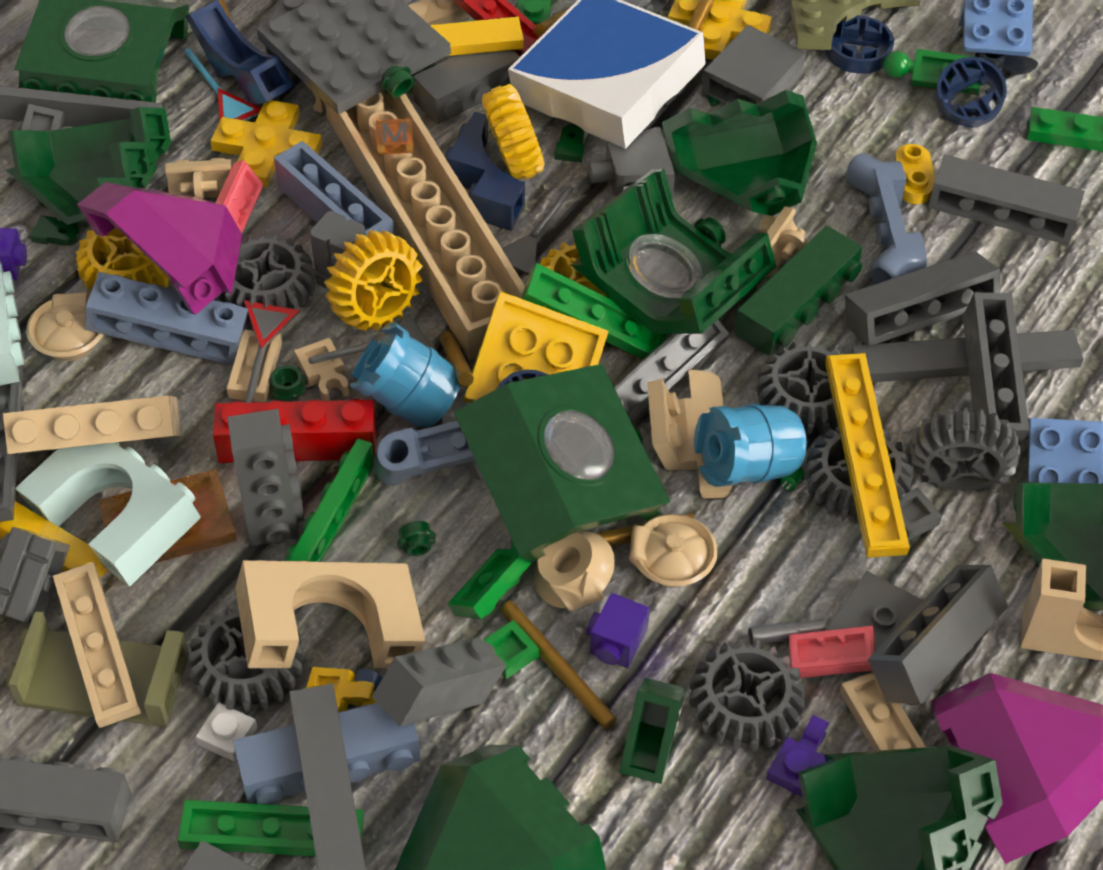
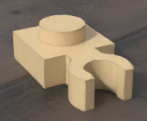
(326, 373)

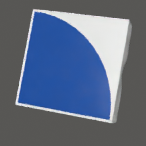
(608, 67)

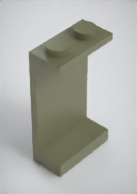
(51, 679)

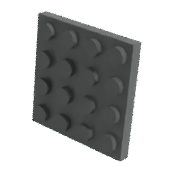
(349, 44)

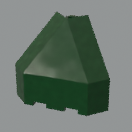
(747, 150)
(73, 162)
(1064, 526)
(900, 807)
(498, 816)

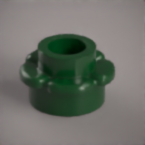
(397, 81)
(712, 229)
(286, 376)
(416, 538)

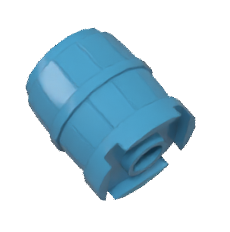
(406, 377)
(749, 444)

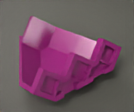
(181, 234)
(1043, 753)

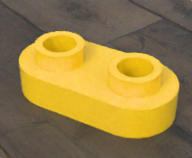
(918, 173)

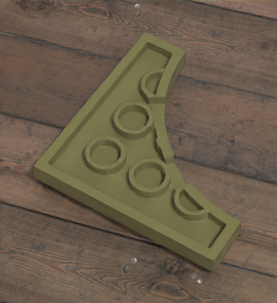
(817, 20)

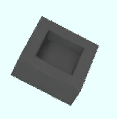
(42, 119)
(918, 513)

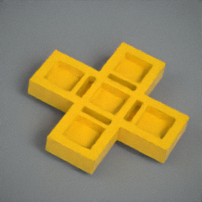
(722, 23)
(264, 139)

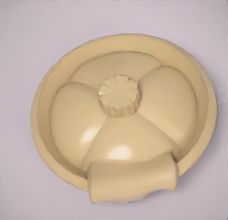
(59, 327)
(673, 550)
(574, 571)

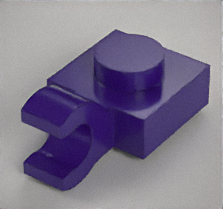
(798, 756)

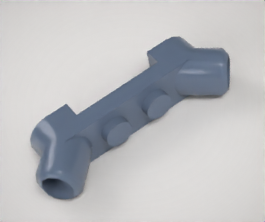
(885, 185)
(419, 452)

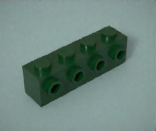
(798, 291)

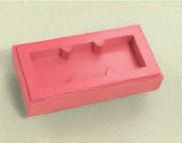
(240, 193)
(832, 651)

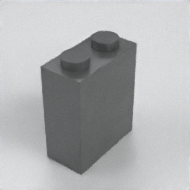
(753, 68)

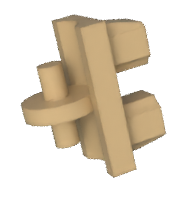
(197, 178)
(783, 235)

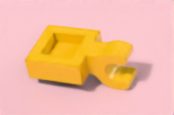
(345, 687)

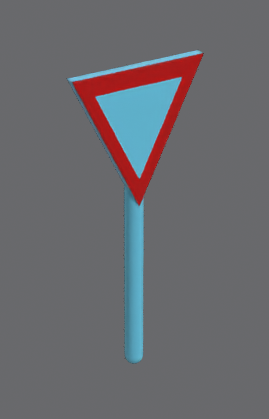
(229, 105)

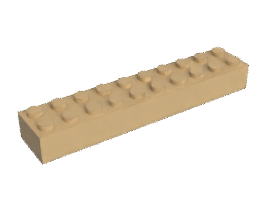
(433, 214)

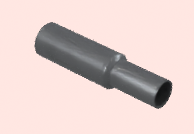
(780, 631)

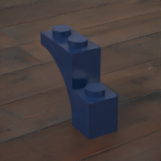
(230, 53)
(492, 191)

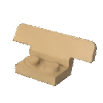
(675, 422)

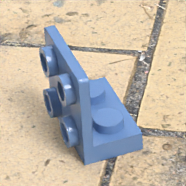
(997, 26)
(1065, 451)

